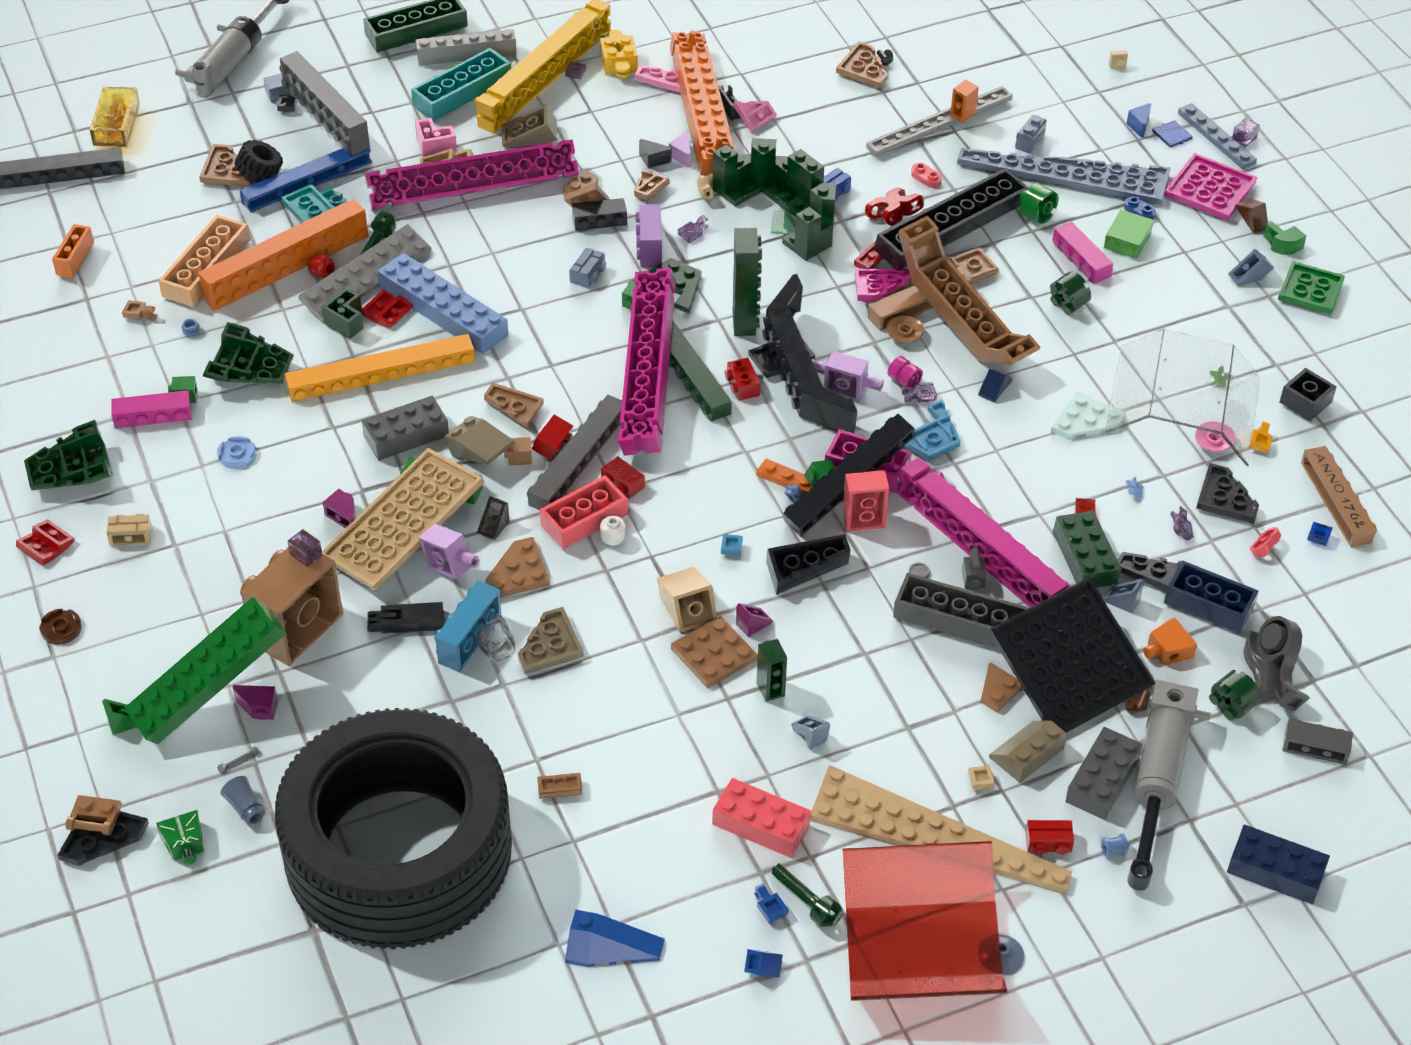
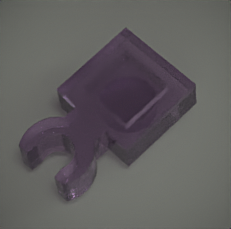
(922, 392)

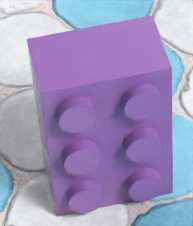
(649, 235)

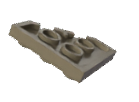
(550, 643)

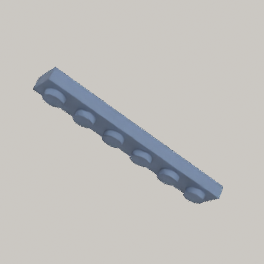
(1217, 136)

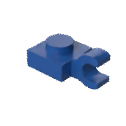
(770, 905)

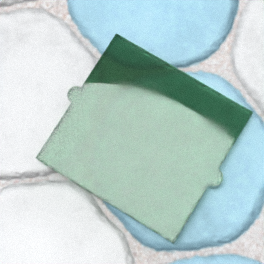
(783, 223)

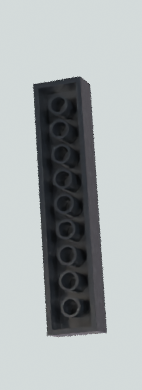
(958, 214)

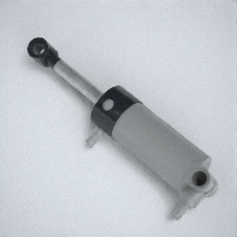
(227, 51)

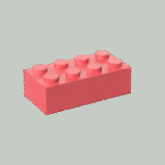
(582, 511)
(761, 817)

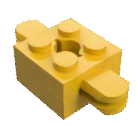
(618, 54)

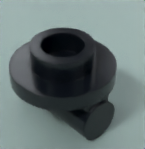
(886, 56)

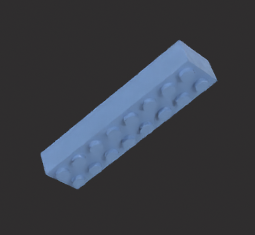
(443, 302)

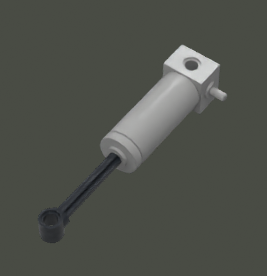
(1161, 764)

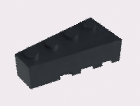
(806, 560)

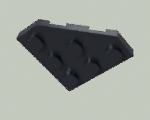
(1226, 496)
(88, 845)

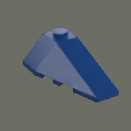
(605, 940)

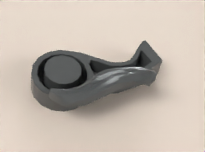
(1272, 660)

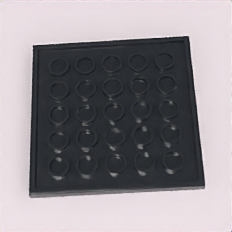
(1071, 656)

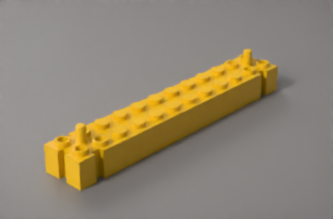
(542, 66)

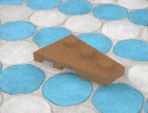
(514, 403)

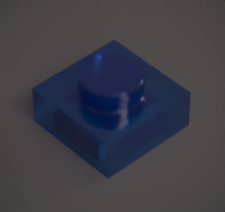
(1319, 533)

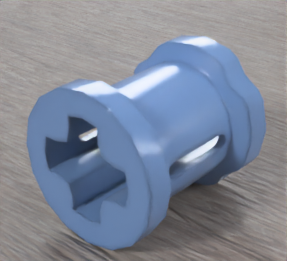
(1114, 845)

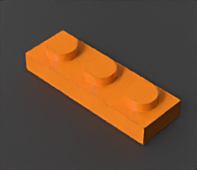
(782, 475)

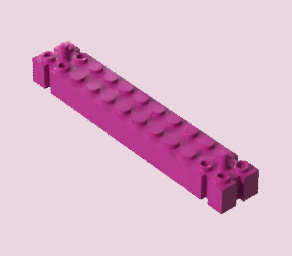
(471, 174)
(647, 362)
(970, 528)

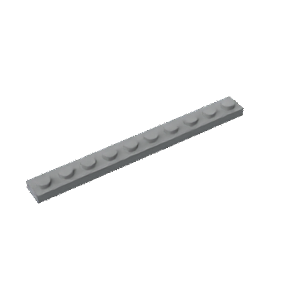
(933, 123)

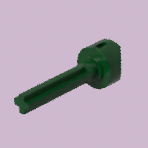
(381, 229)
(819, 906)

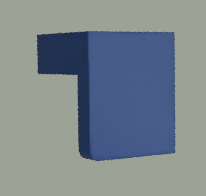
(763, 963)

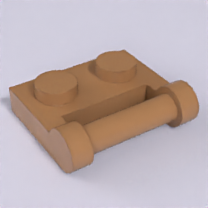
(96, 810)

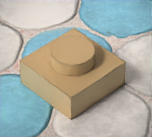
(1118, 59)
(981, 777)

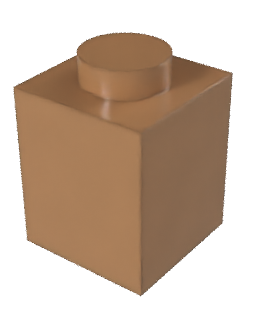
(520, 452)

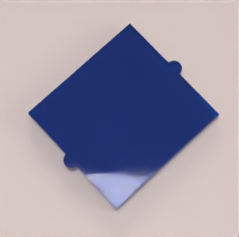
(1172, 133)

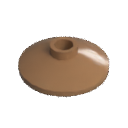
(905, 329)

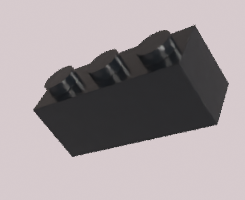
(599, 214)

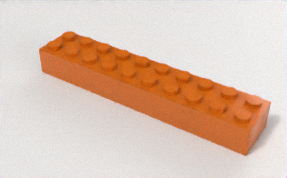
(282, 254)

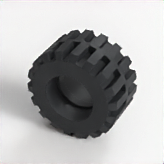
(258, 161)

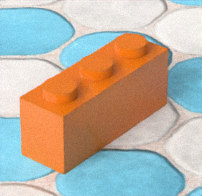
(73, 250)

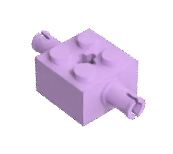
(847, 375)
(447, 551)

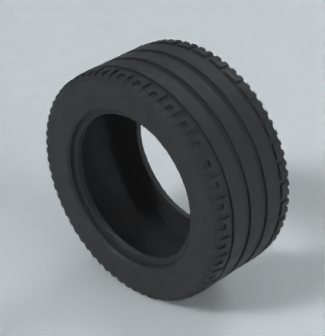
(408, 899)

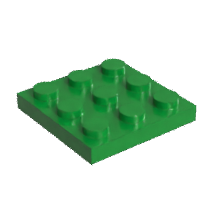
(1311, 287)

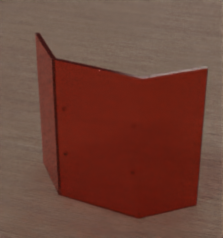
(922, 921)

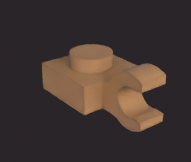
(137, 309)

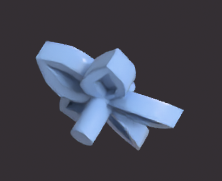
(1135, 489)

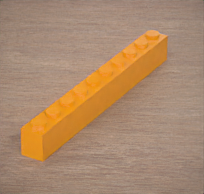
(379, 367)

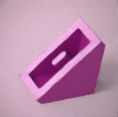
(751, 619)

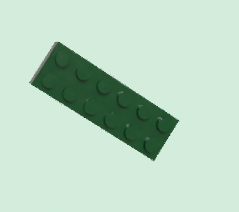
(414, 22)
(746, 281)

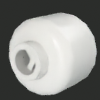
(612, 530)

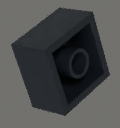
(1307, 394)

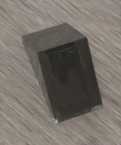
(494, 518)

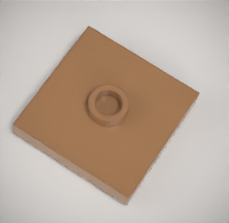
(975, 264)

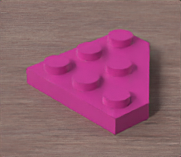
(878, 283)

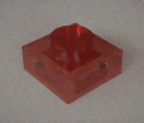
(1084, 505)

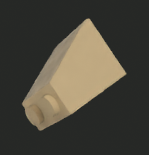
(687, 598)

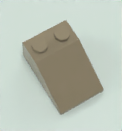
(530, 129)
(477, 441)

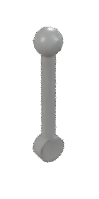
(223, 767)

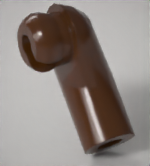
(1139, 705)

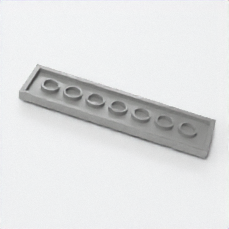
(361, 272)

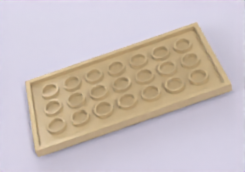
(406, 509)

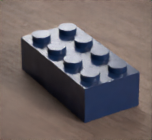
(1211, 596)
(1278, 864)

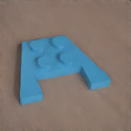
(936, 436)

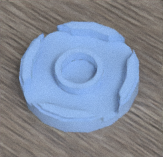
(236, 452)

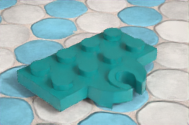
(309, 202)

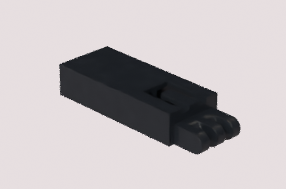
(409, 618)

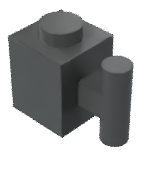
(974, 570)

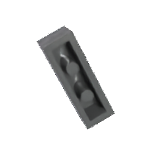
(1317, 741)

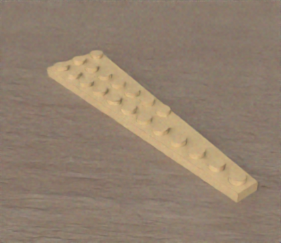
(885, 816)

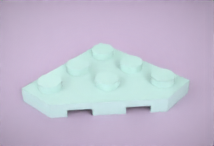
(1081, 417)

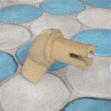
(704, 186)

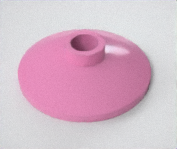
(1211, 441)

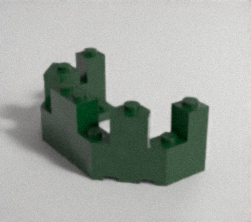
(789, 181)

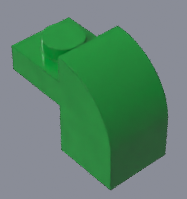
(1286, 241)

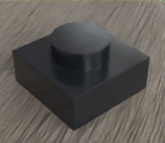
(286, 103)

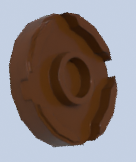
(60, 626)

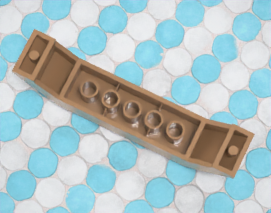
(957, 299)

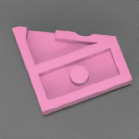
(755, 113)

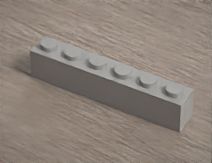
(464, 46)

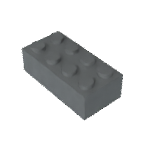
(405, 427)
(1104, 773)

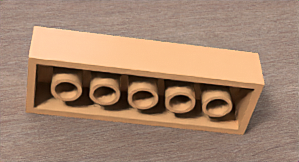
(215, 243)

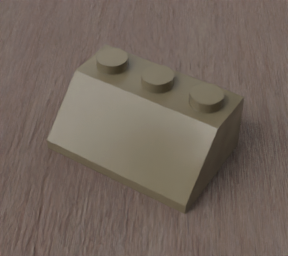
(1029, 749)

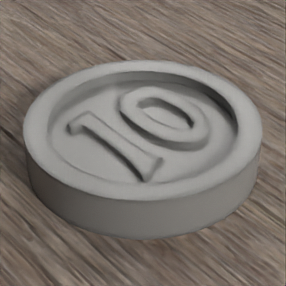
(919, 569)

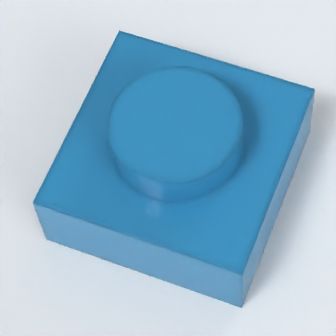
(731, 544)

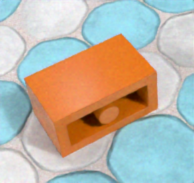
(964, 100)

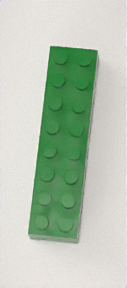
(205, 670)

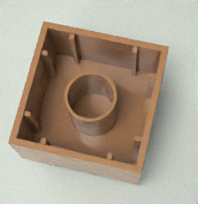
(299, 597)

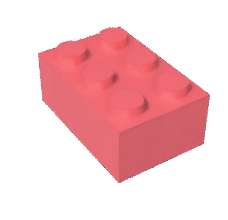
(865, 500)

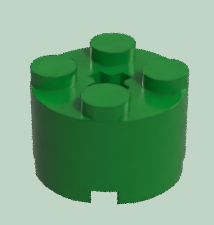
(1038, 203)

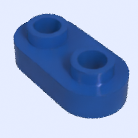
(1139, 207)

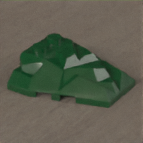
(247, 358)
(72, 461)

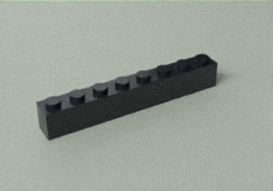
(61, 168)
(866, 458)

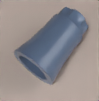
(243, 800)

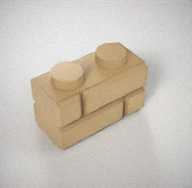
(129, 529)

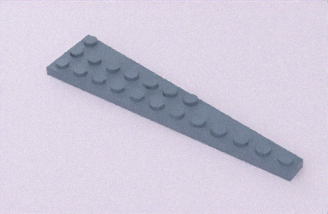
(1085, 174)

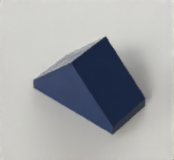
(994, 385)

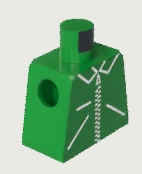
(182, 836)

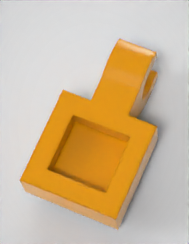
(1260, 439)

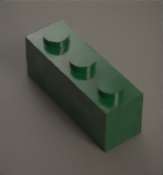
(771, 670)

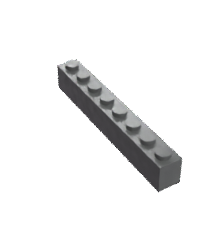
(576, 454)

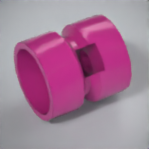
(904, 372)

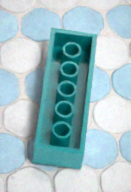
(459, 84)

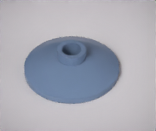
(1013, 956)

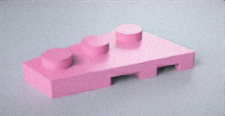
(658, 77)

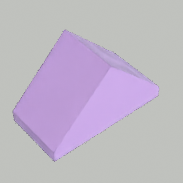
(681, 149)

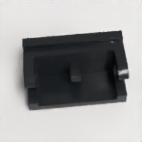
(728, 100)

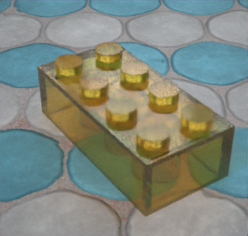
(114, 116)

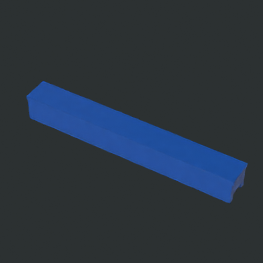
(312, 172)

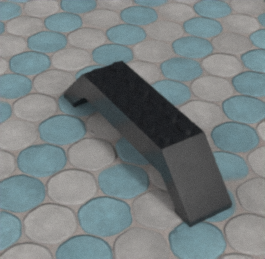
(796, 367)

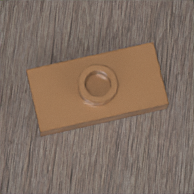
(559, 785)

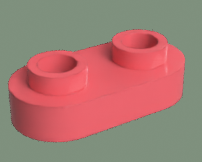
(926, 175)
(1265, 542)

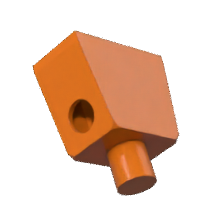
(1170, 643)

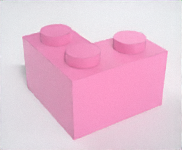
(434, 139)

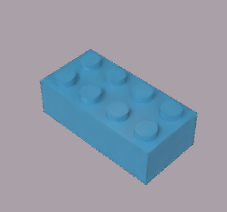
(460, 634)

